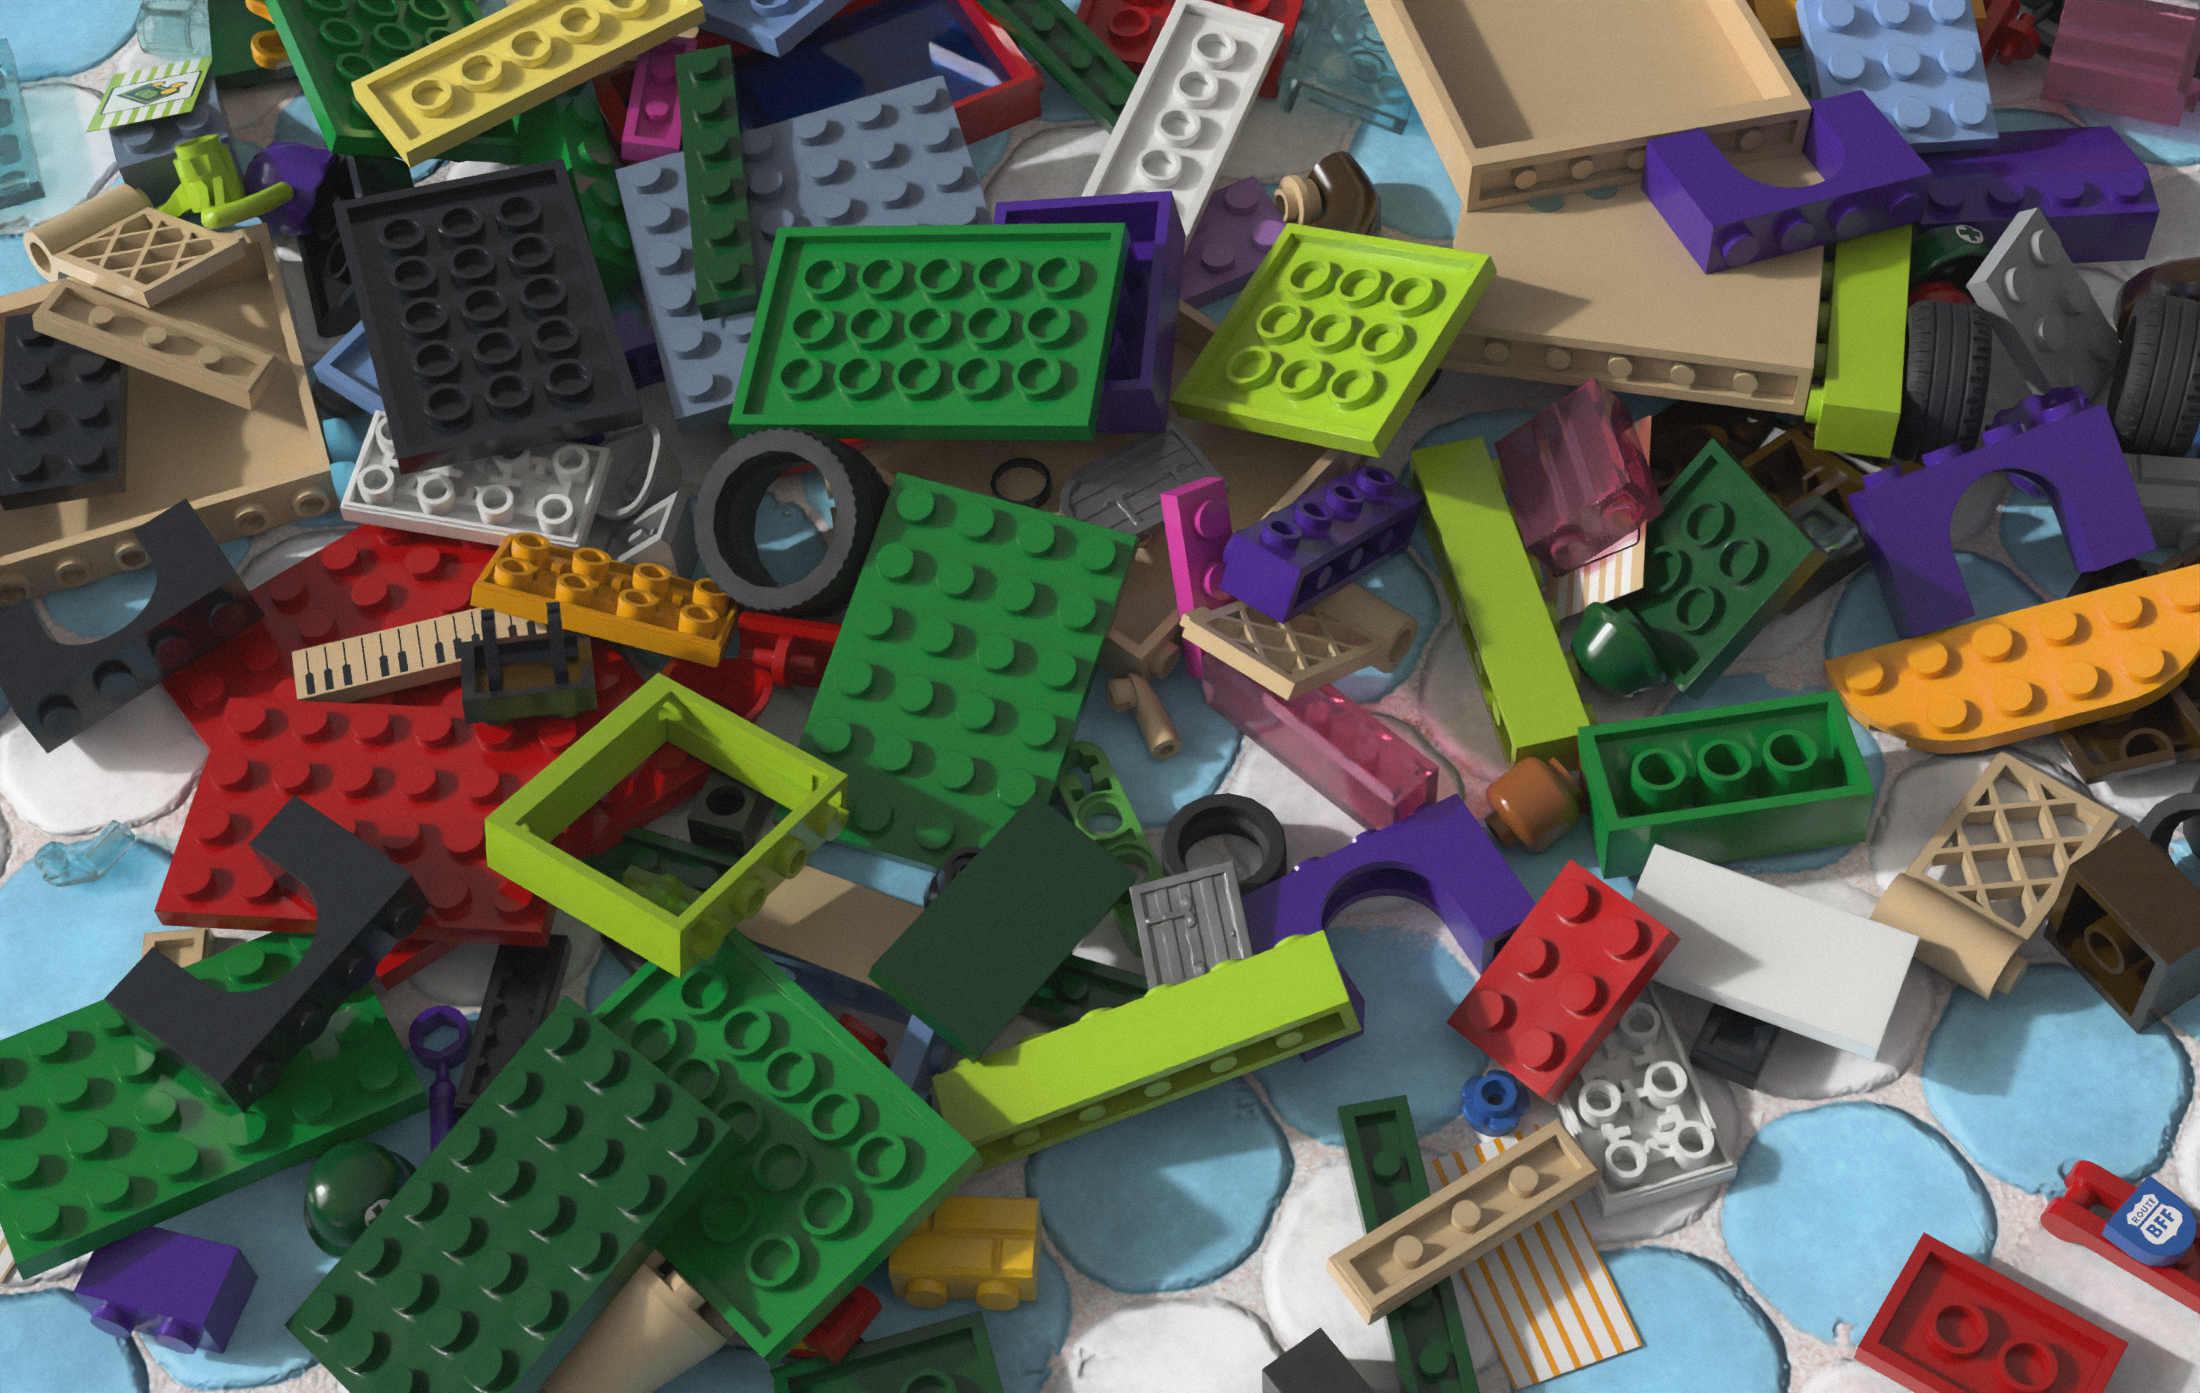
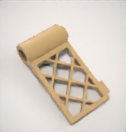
(125, 242)
(1316, 646)
(1957, 922)

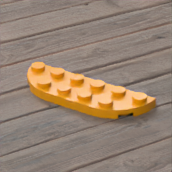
(2028, 667)

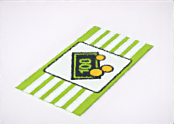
(151, 93)

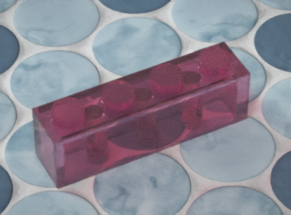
(1327, 745)

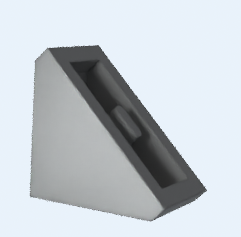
(658, 536)

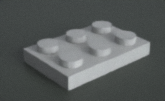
(2044, 309)

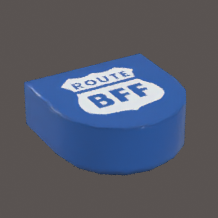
(2153, 1225)

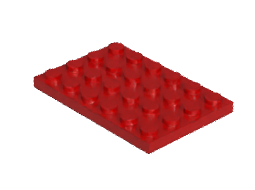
(390, 775)

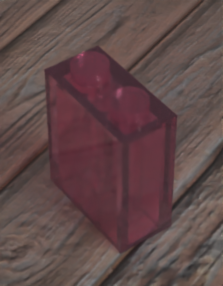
(2127, 58)
(1578, 477)

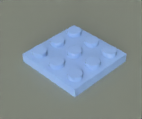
(1912, 62)

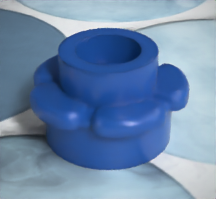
(1489, 1118)

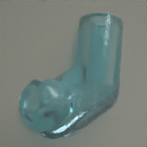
(87, 864)

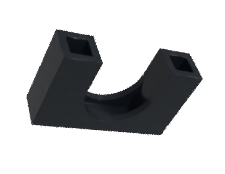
(193, 610)
(249, 1037)

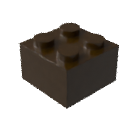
(2130, 928)

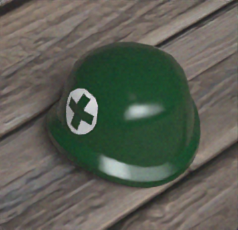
(1948, 255)
(1615, 654)
(349, 1191)

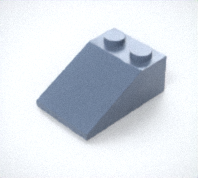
(147, 147)

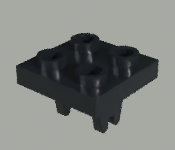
(527, 673)

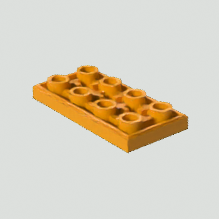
(609, 598)

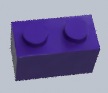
(168, 1287)

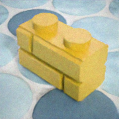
(971, 1251)

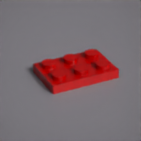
(1563, 981)
(1977, 1331)

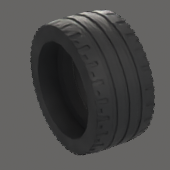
(728, 519)

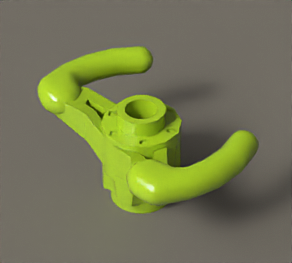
(215, 188)

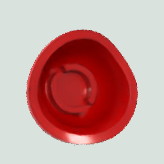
(733, 685)

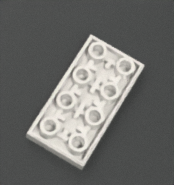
(481, 500)
(1775, 952)
(1644, 1114)

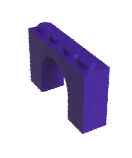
(1734, 221)
(2067, 458)
(1428, 857)

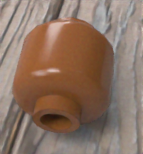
(1533, 805)

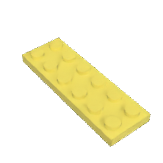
(510, 66)

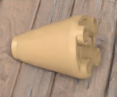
(643, 1336)

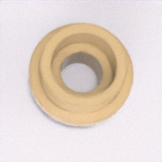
(1298, 200)

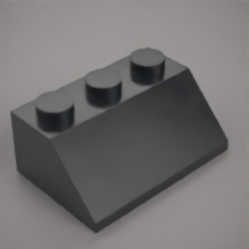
(322, 249)

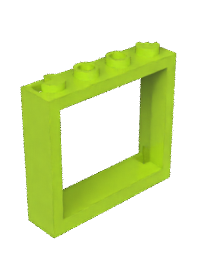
(656, 713)

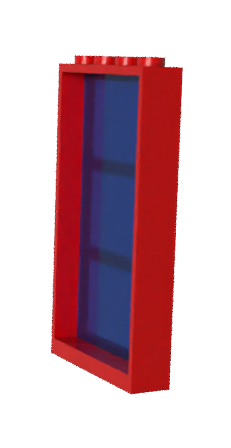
(868, 52)

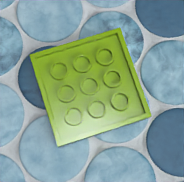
(1334, 338)

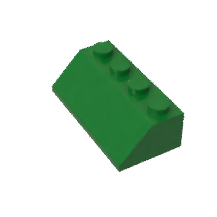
(1725, 782)

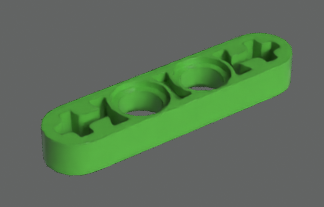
(1127, 843)

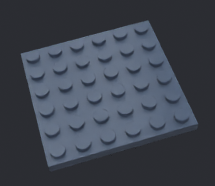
(852, 164)

